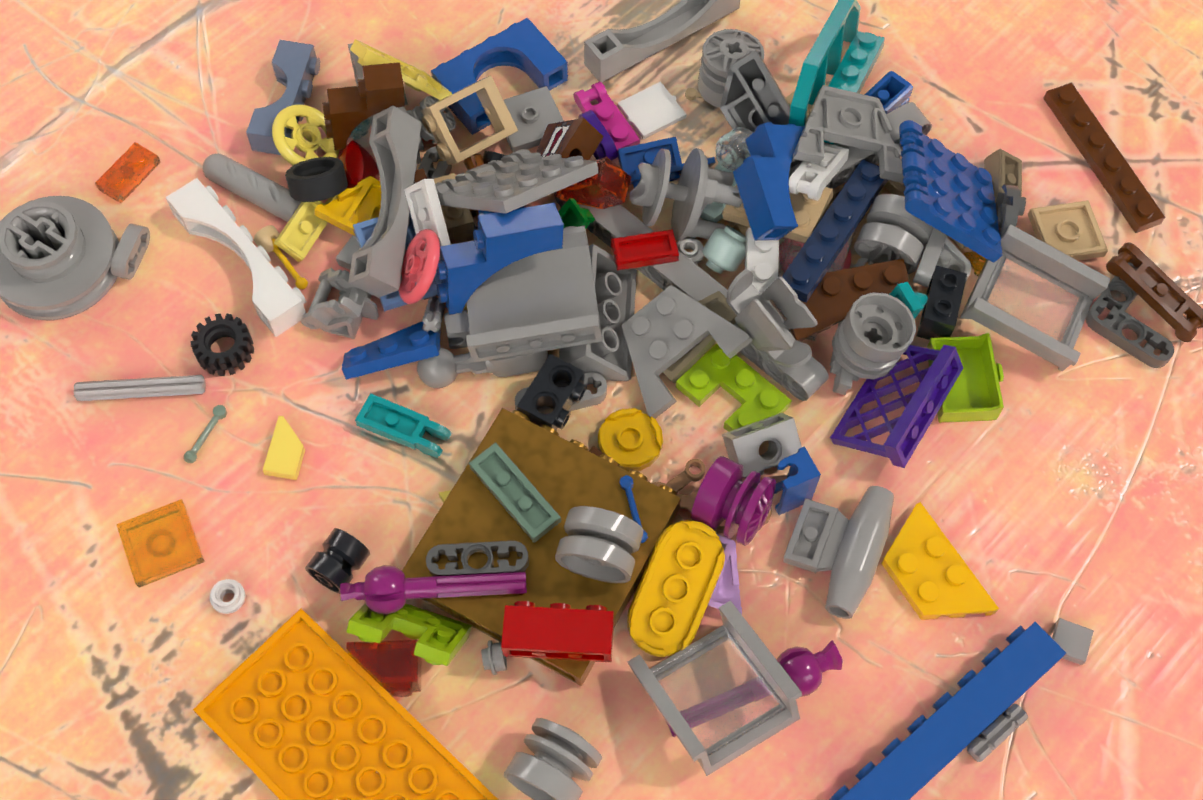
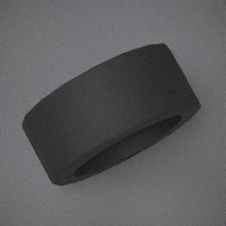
(316, 179)

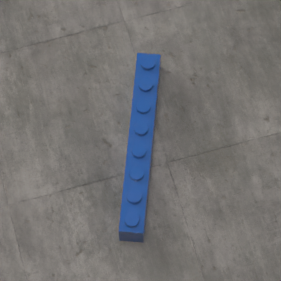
(957, 718)

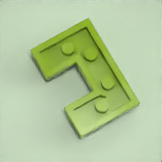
(746, 385)
(438, 635)

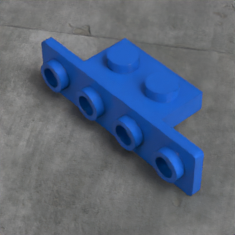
(632, 156)

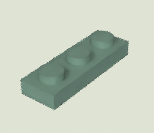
(515, 492)

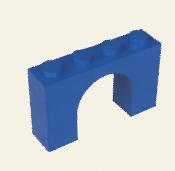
(516, 46)

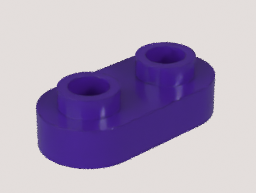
(607, 146)

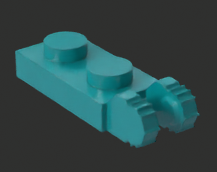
(401, 425)

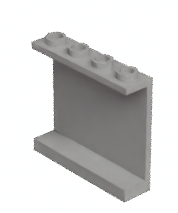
(536, 303)

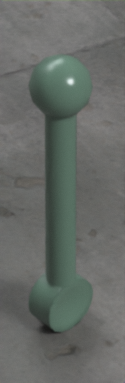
(219, 413)

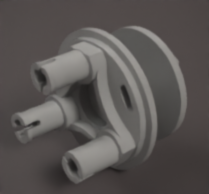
(695, 189)

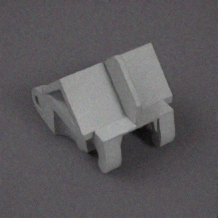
(339, 316)

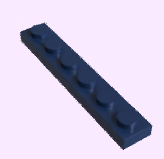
(834, 230)

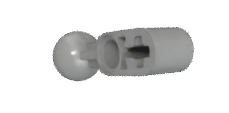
(443, 369)

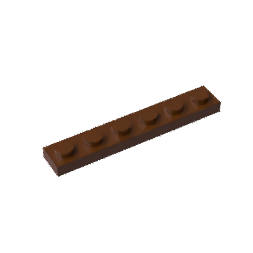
(1104, 158)

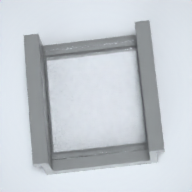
(1035, 297)
(722, 692)

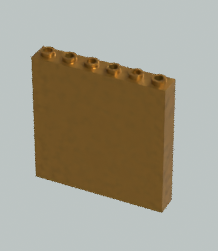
(566, 479)

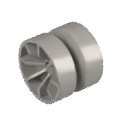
(892, 233)

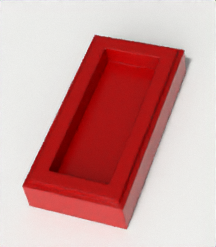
(644, 249)

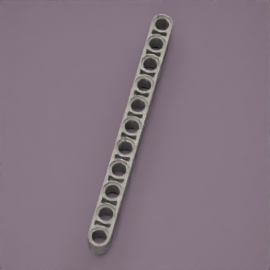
(697, 284)

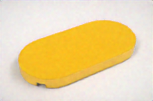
(675, 588)

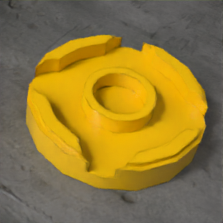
(631, 439)

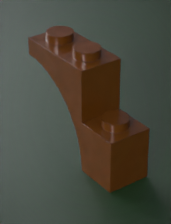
(349, 106)

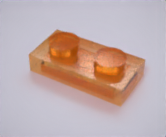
(128, 172)

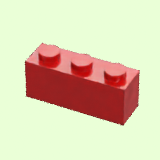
(558, 632)

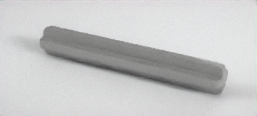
(139, 388)

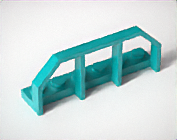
(826, 56)

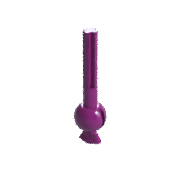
(388, 588)
(806, 667)

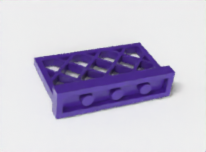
(919, 405)

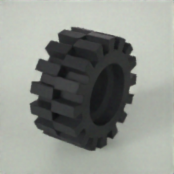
(218, 329)

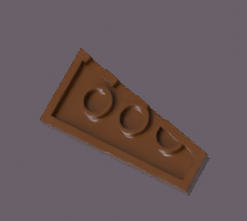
(843, 287)

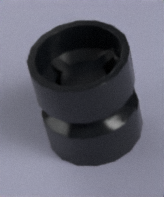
(340, 556)

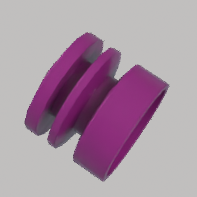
(740, 503)

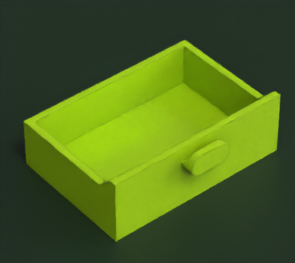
(977, 389)

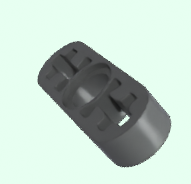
(467, 549)

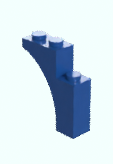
(765, 180)
(496, 244)

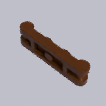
(1157, 290)

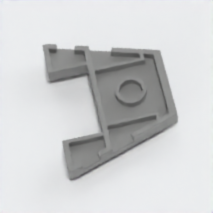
(850, 121)
(665, 333)

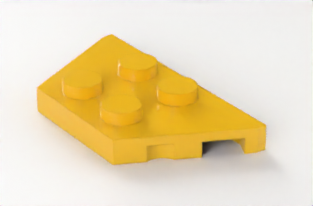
(353, 205)
(933, 572)

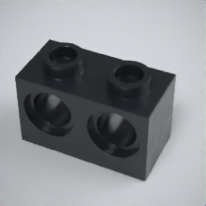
(943, 303)
(545, 393)

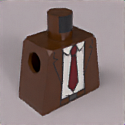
(570, 139)

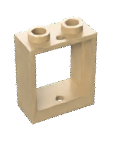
(494, 108)

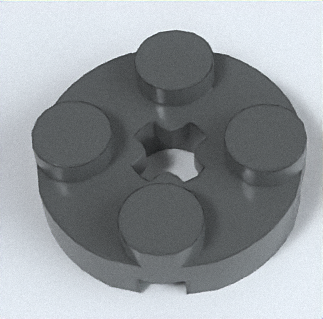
(1009, 207)

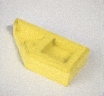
(284, 453)

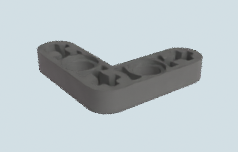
(1118, 319)

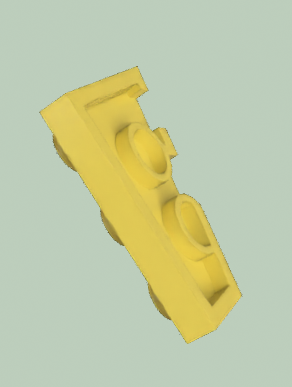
(412, 76)

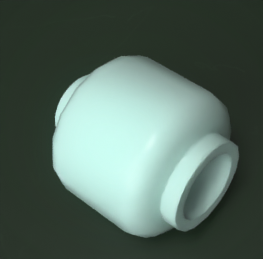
(725, 249)

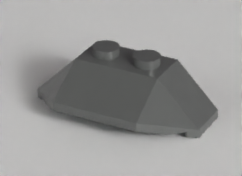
(753, 96)

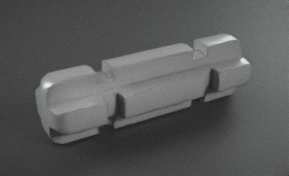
(433, 314)
(997, 732)

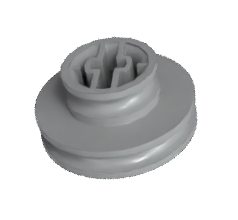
(55, 257)

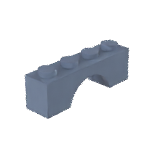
(294, 68)

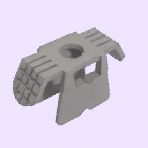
(765, 324)

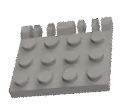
(513, 181)

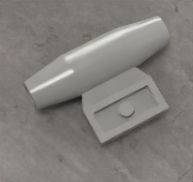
(849, 548)

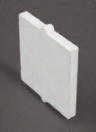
(652, 110)

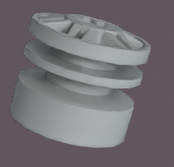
(718, 54)
(873, 335)
(556, 759)

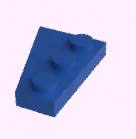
(392, 351)

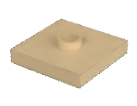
(1069, 229)

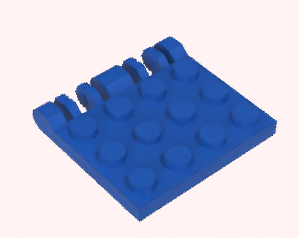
(949, 192)

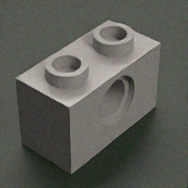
(744, 443)

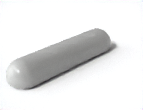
(250, 185)

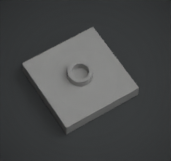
(531, 115)

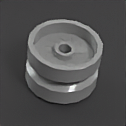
(599, 544)

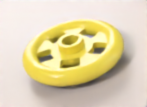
(309, 130)

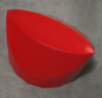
(358, 164)

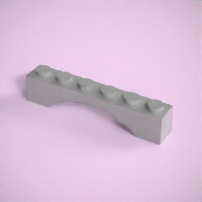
(621, 49)
(395, 145)

